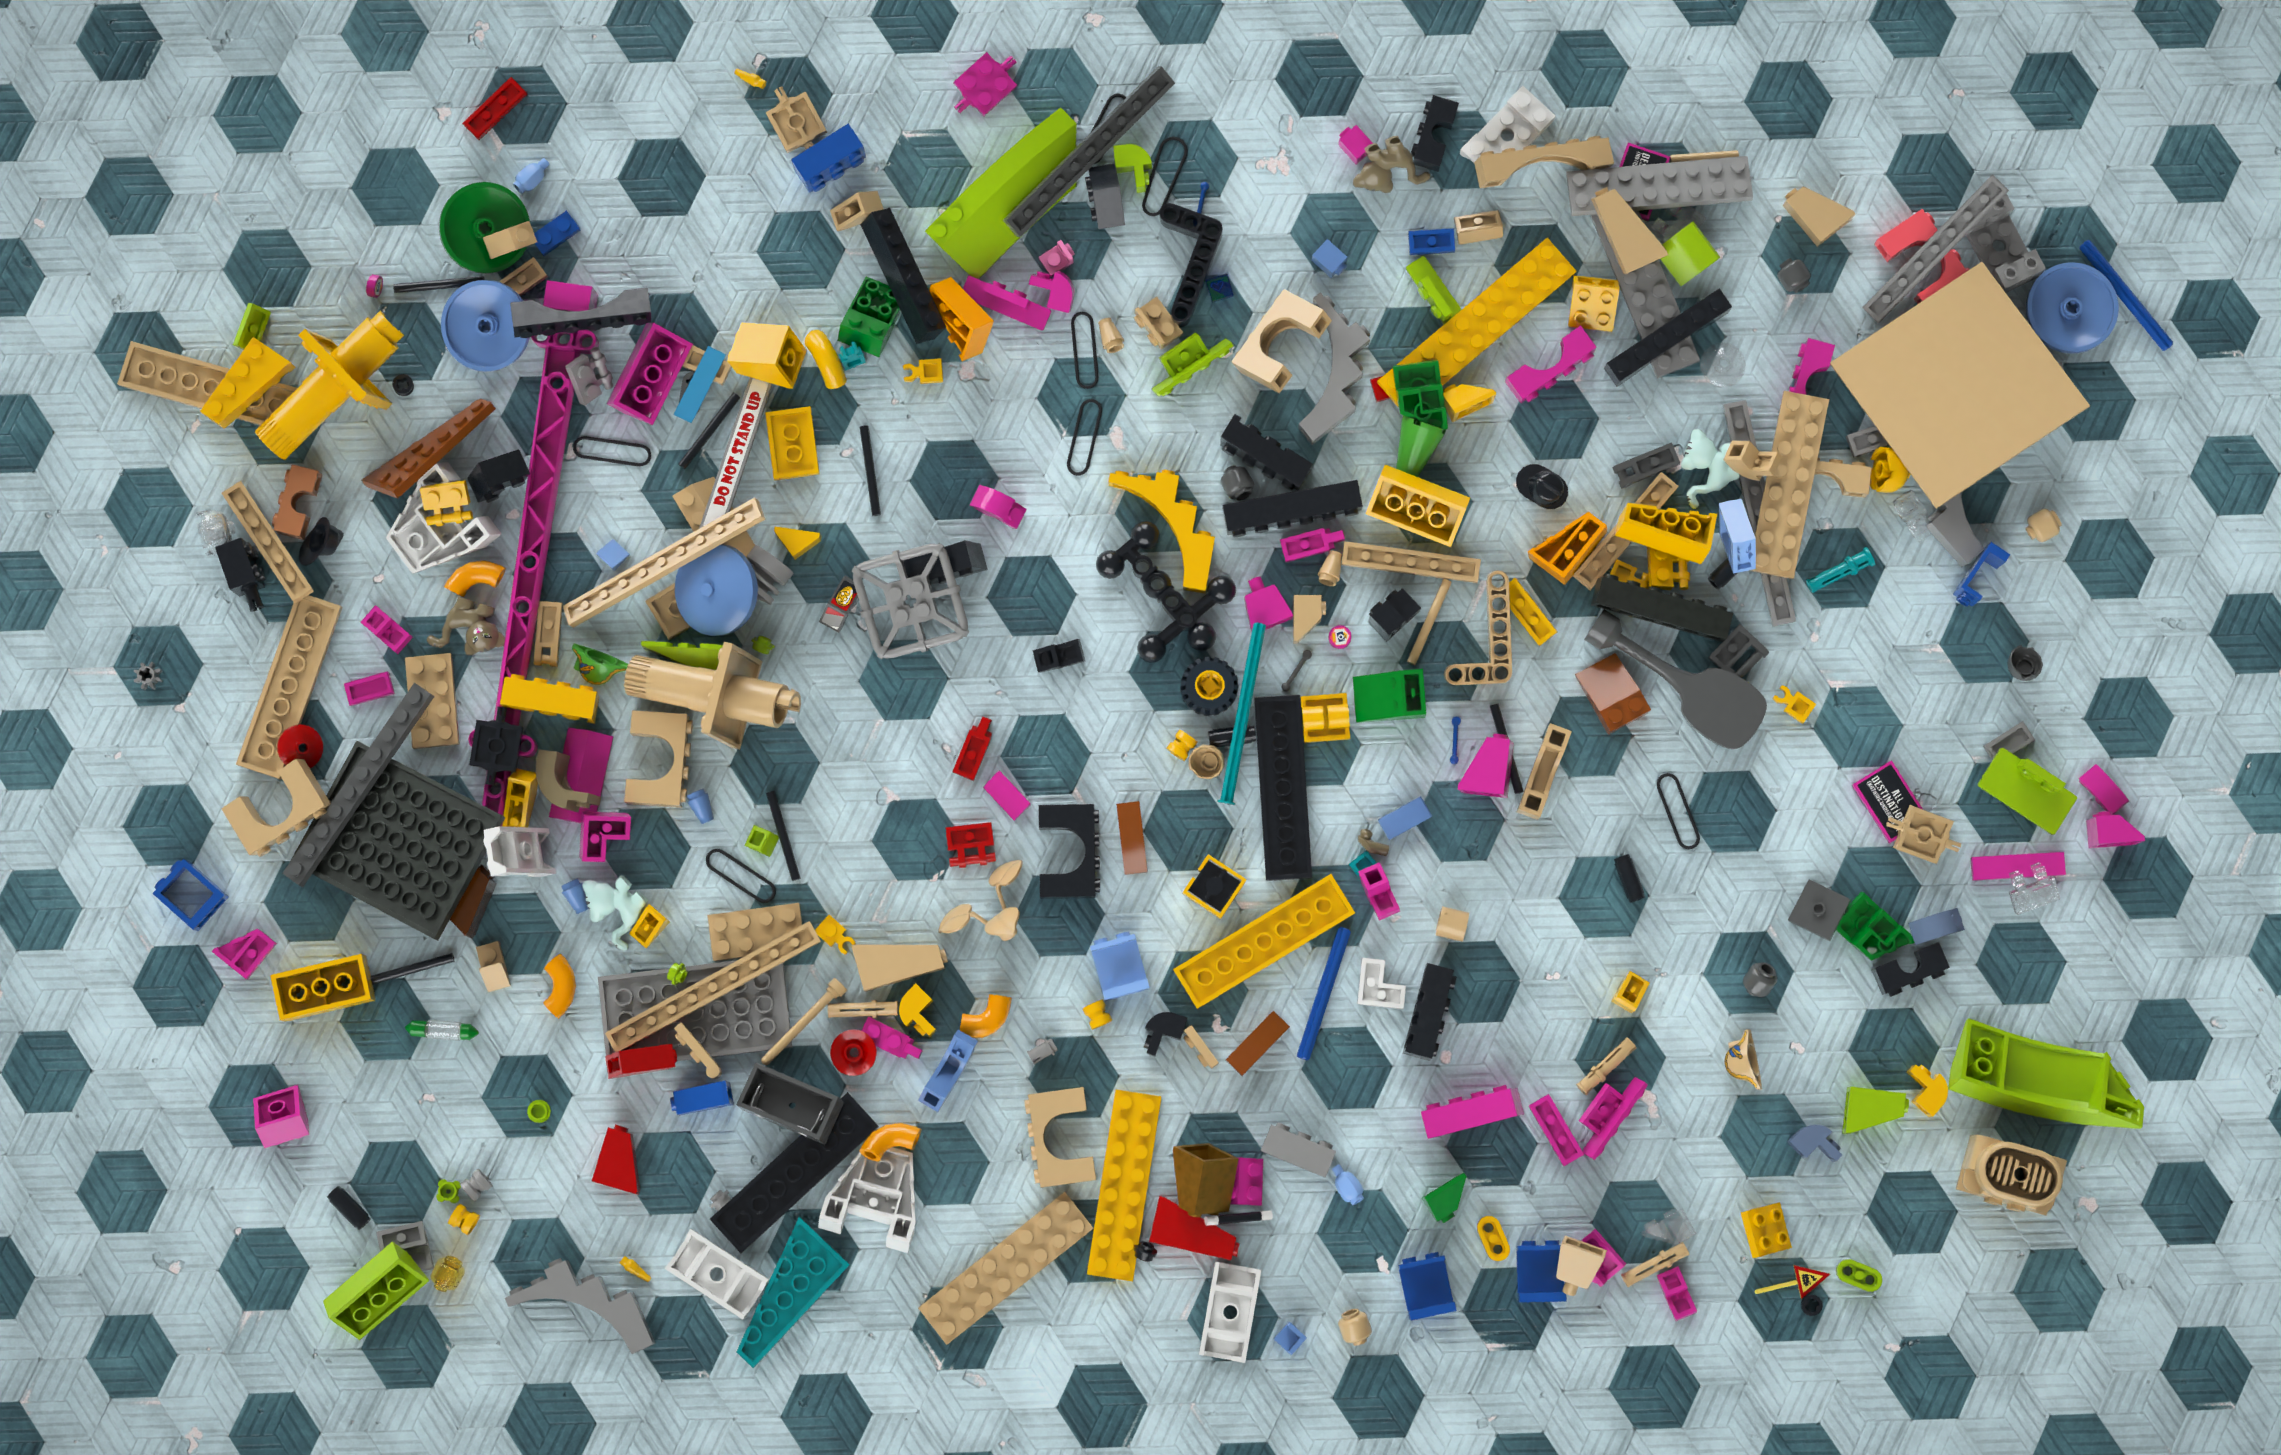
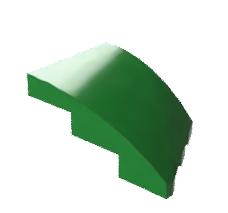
(1421, 392)
(1872, 929)

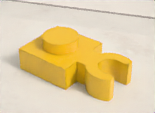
(928, 371)
(1797, 706)
(832, 933)

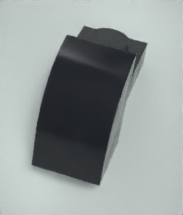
(1164, 1024)

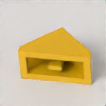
(797, 541)
(649, 926)
(1630, 992)

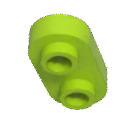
(1858, 1275)

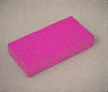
(369, 688)

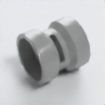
(476, 1184)

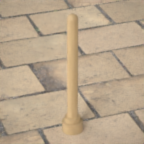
(833, 991)

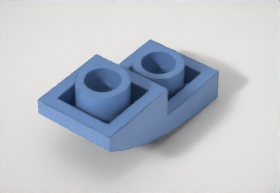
(1405, 818)

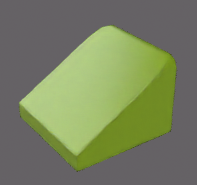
(762, 840)

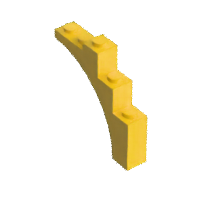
(1180, 516)

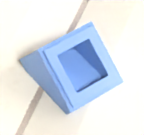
(613, 554)

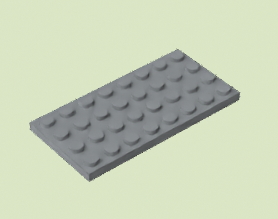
(736, 1023)

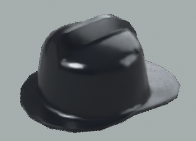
(1542, 486)
(320, 541)

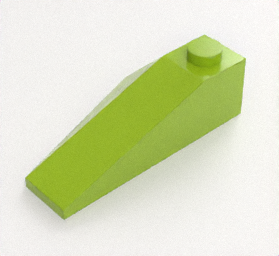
(686, 653)

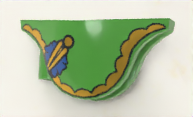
(595, 665)

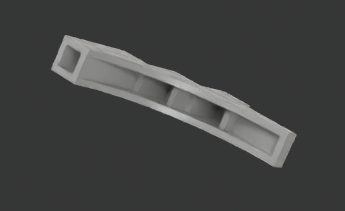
(1334, 404)
(1954, 531)
(562, 1284)

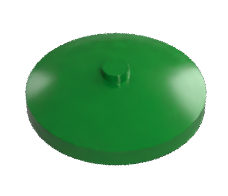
(474, 214)

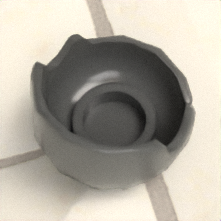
(2024, 663)

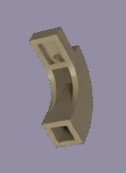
(553, 782)

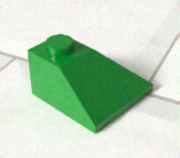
(1445, 1199)

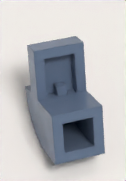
(1936, 926)
(1814, 1136)

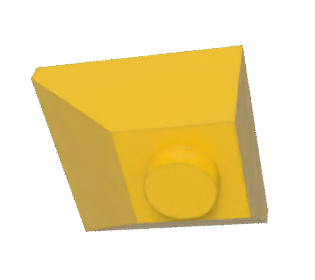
(1466, 399)

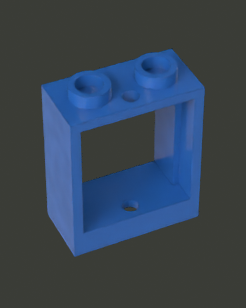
(208, 908)

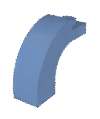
(948, 1071)

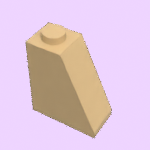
(1816, 214)

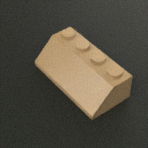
(693, 503)

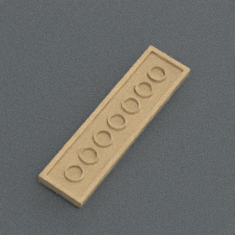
(188, 381)
(1789, 490)
(289, 682)
(1005, 1268)

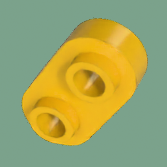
(1493, 1238)

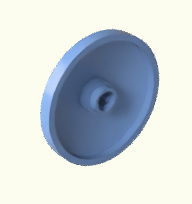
(2072, 307)
(480, 326)
(717, 591)

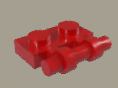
(970, 837)

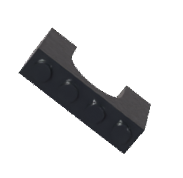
(1081, 821)

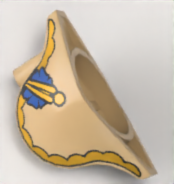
(1742, 1060)

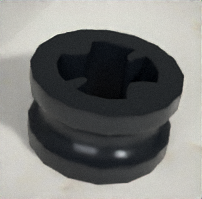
(401, 378)
(1805, 1301)

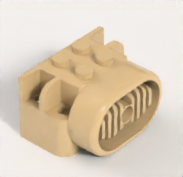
(1990, 1171)

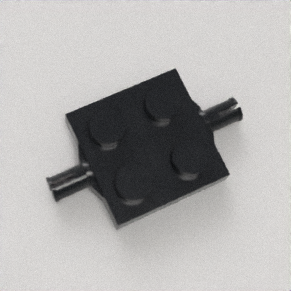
(496, 746)

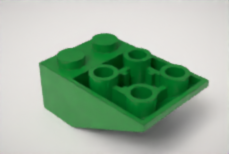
(870, 317)
(1389, 696)

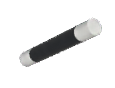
(1238, 1218)

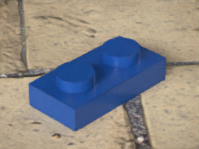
(556, 233)
(1431, 241)

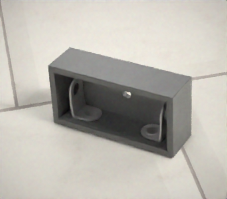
(771, 1094)

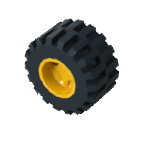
(1209, 686)

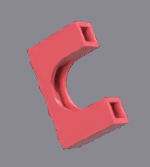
(1916, 232)

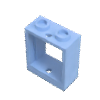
(1737, 536)

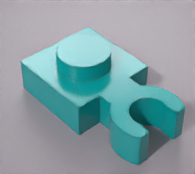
(851, 356)

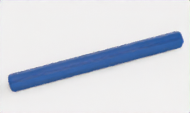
(2127, 296)
(1323, 993)

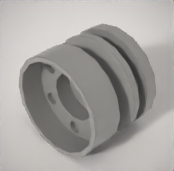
(767, 571)

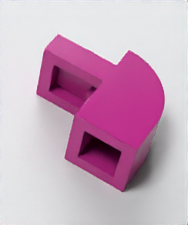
(1061, 288)
(998, 505)
(1378, 891)

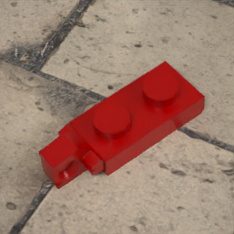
(973, 750)

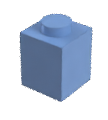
(1330, 259)

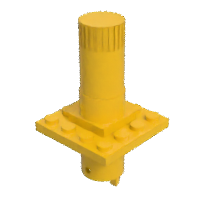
(340, 374)

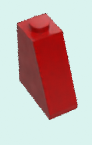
(640, 1061)
(617, 1161)

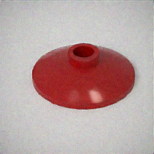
(294, 736)
(842, 1057)

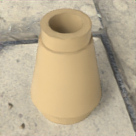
(1110, 336)
(1331, 568)

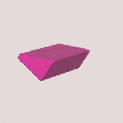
(1006, 795)

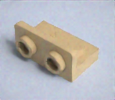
(1158, 323)

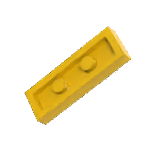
(1529, 613)

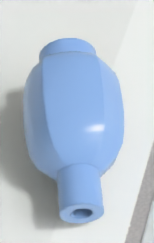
(530, 176)
(1348, 1185)

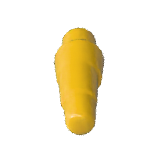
(752, 79)
(634, 1268)

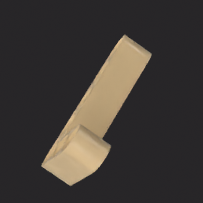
(1493, 639)

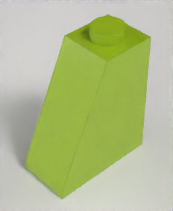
(1871, 1107)

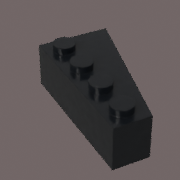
(1265, 454)
(1428, 1012)

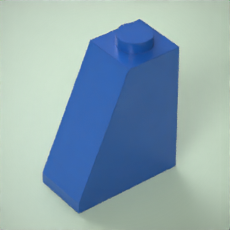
(702, 1098)

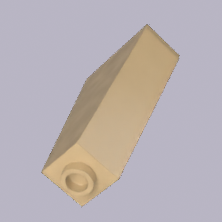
(1627, 234)
(896, 963)

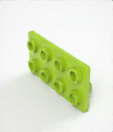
(2028, 790)

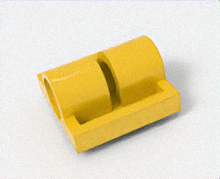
(1325, 717)
(1766, 1230)

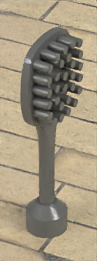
(1712, 701)

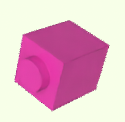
(1353, 143)

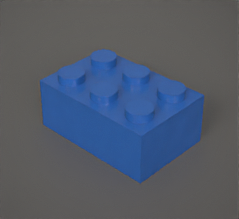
(829, 158)

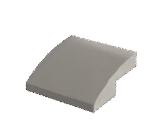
(411, 1239)

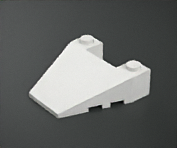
(430, 545)
(878, 1193)

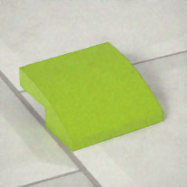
(1688, 253)

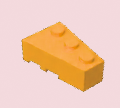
(963, 317)
(1569, 548)

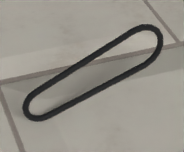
(1153, 172)

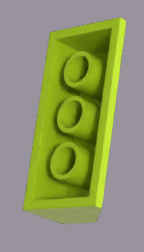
(375, 1291)

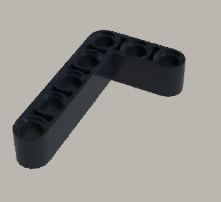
(1203, 263)

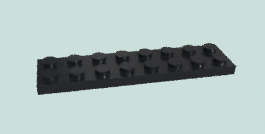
(1283, 787)
(791, 1177)

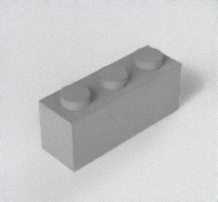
(1298, 1149)

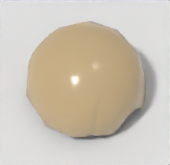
(1206, 761)

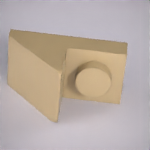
(493, 966)

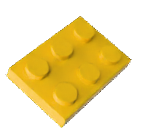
(792, 443)

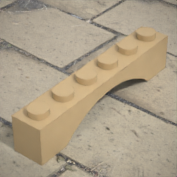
(1585, 155)

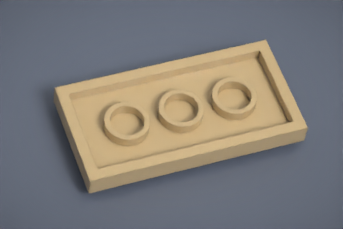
(439, 721)
(745, 931)

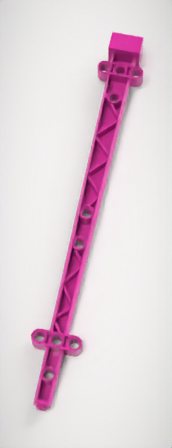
(540, 501)

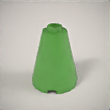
(1416, 444)

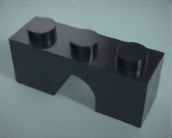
(1439, 114)
(1930, 962)

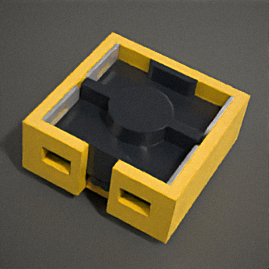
(1214, 886)

